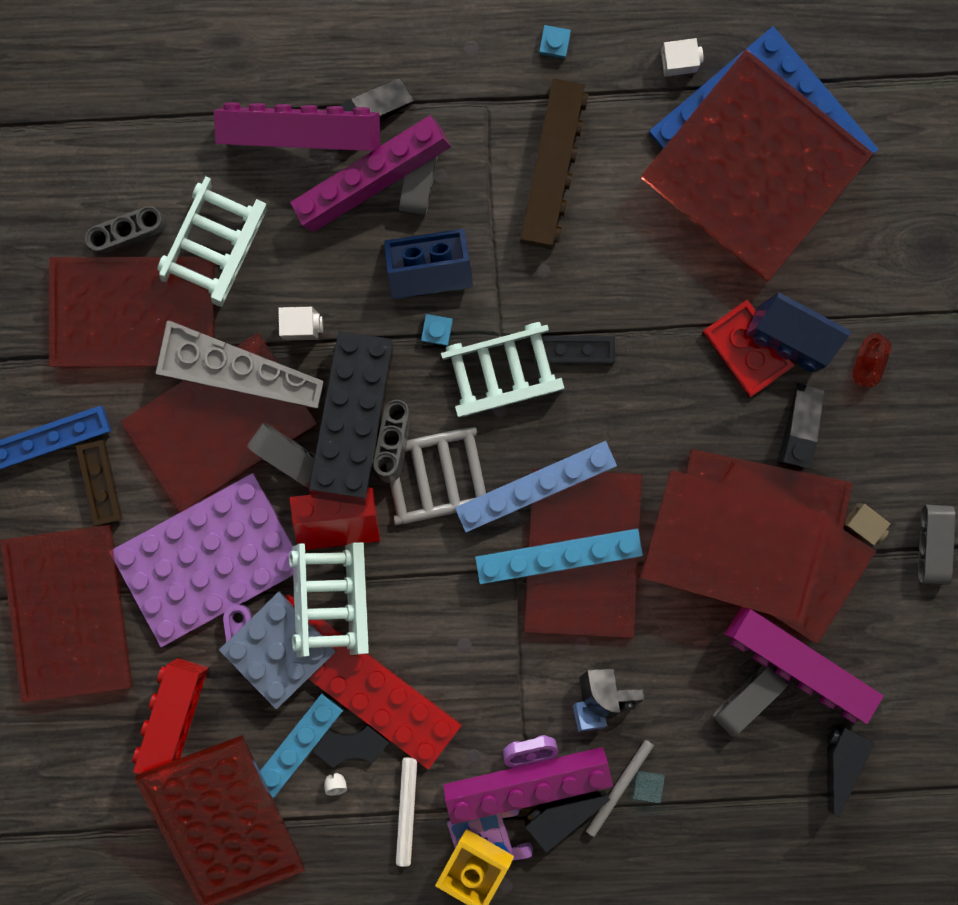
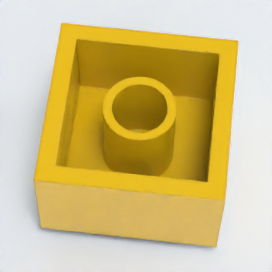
(474, 870)

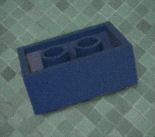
(428, 263)
(797, 332)

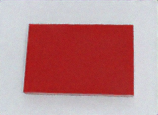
(748, 362)

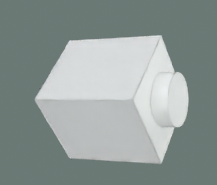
(681, 57)

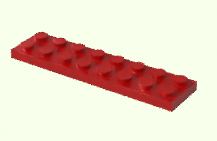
(384, 701)

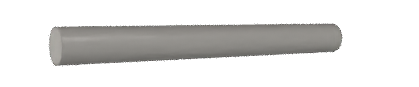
(620, 787)

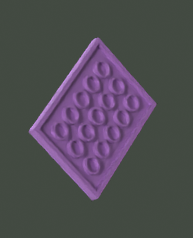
(206, 559)

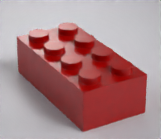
(171, 714)

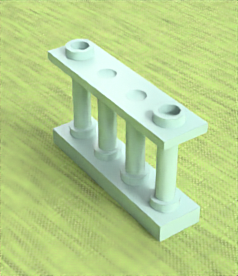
(229, 263)
(521, 389)
(352, 585)

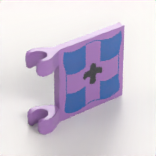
(493, 830)

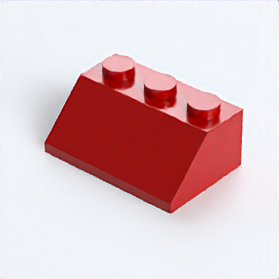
(334, 523)

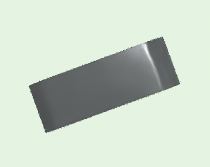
(418, 188)
(113, 228)
(388, 429)
(283, 453)
(936, 544)
(749, 700)

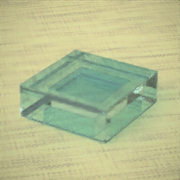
(648, 786)

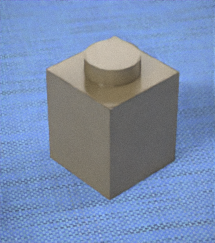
(867, 524)

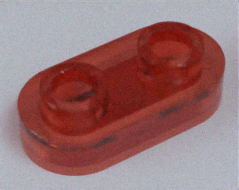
(871, 361)

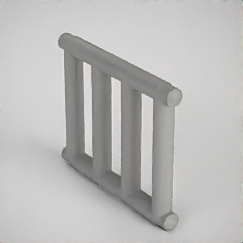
(441, 441)

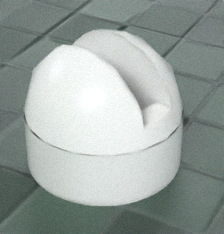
(335, 785)

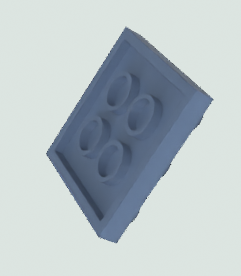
(266, 655)

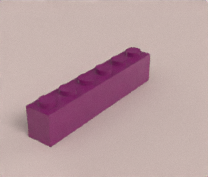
(297, 127)
(371, 174)
(804, 665)
(527, 785)

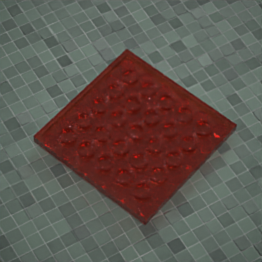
(756, 165)

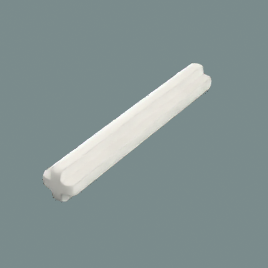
(406, 811)

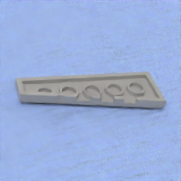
(211, 362)

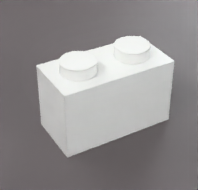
(300, 323)

